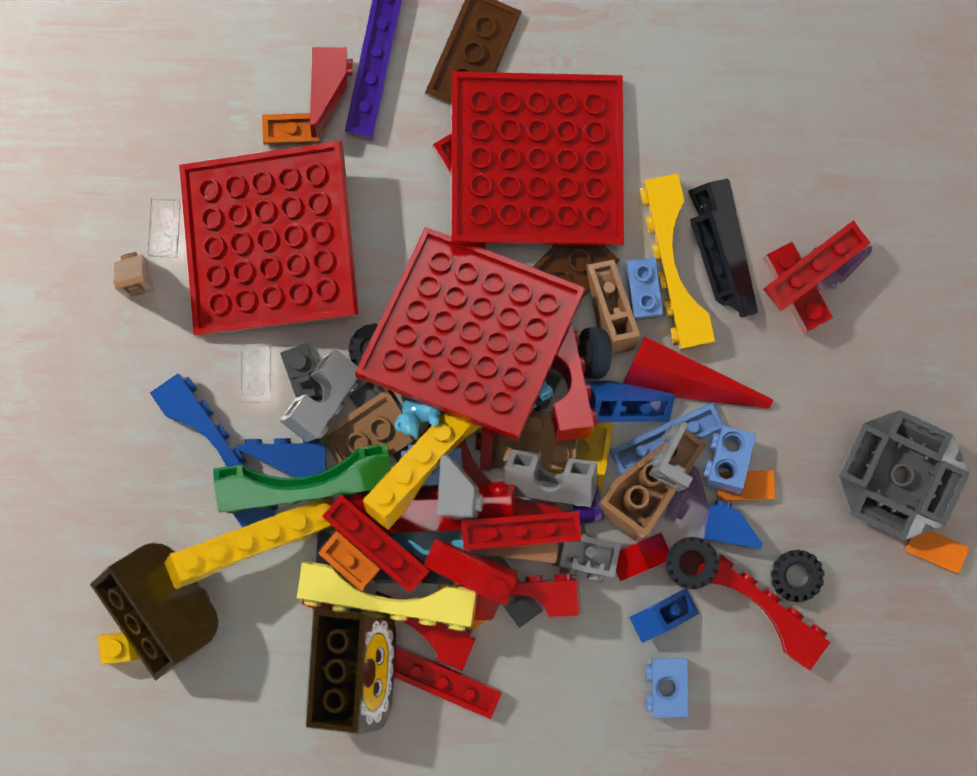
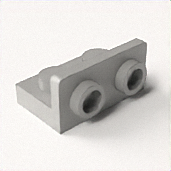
(590, 556)

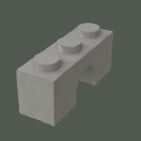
(310, 418)
(531, 480)

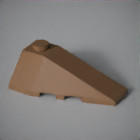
(638, 499)

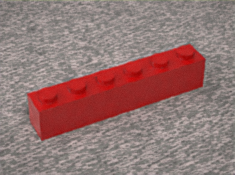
(422, 516)

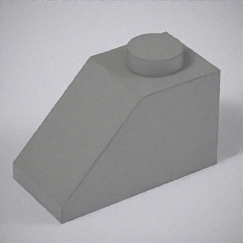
(457, 492)

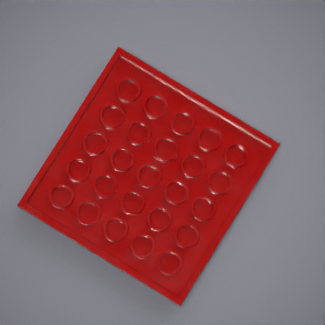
(537, 159)
(268, 239)
(470, 333)

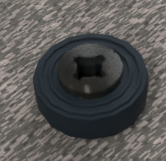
(597, 352)

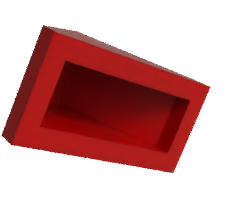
(641, 556)

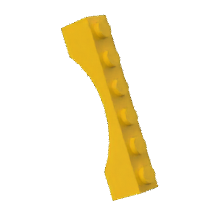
(690, 320)
(401, 484)
(241, 544)

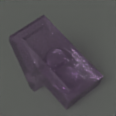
(695, 492)

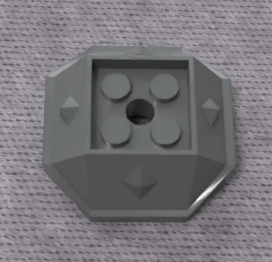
(933, 470)

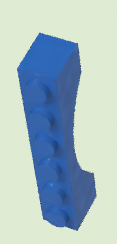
(179, 403)

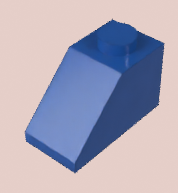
(729, 527)
(664, 615)

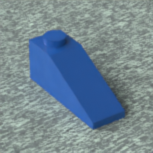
(629, 403)

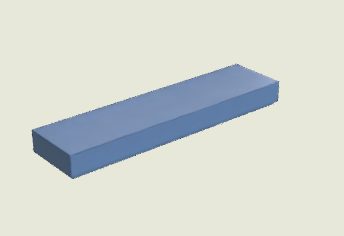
(700, 423)

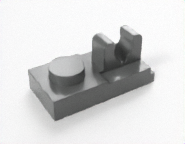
(299, 368)

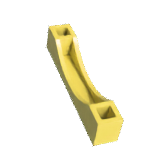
(326, 584)

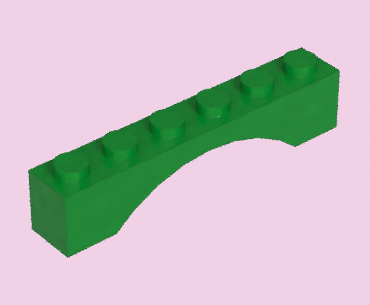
(244, 488)

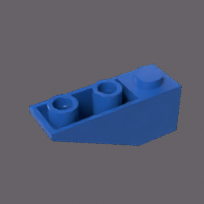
(293, 459)

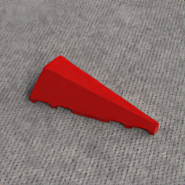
(672, 372)

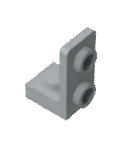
(670, 474)

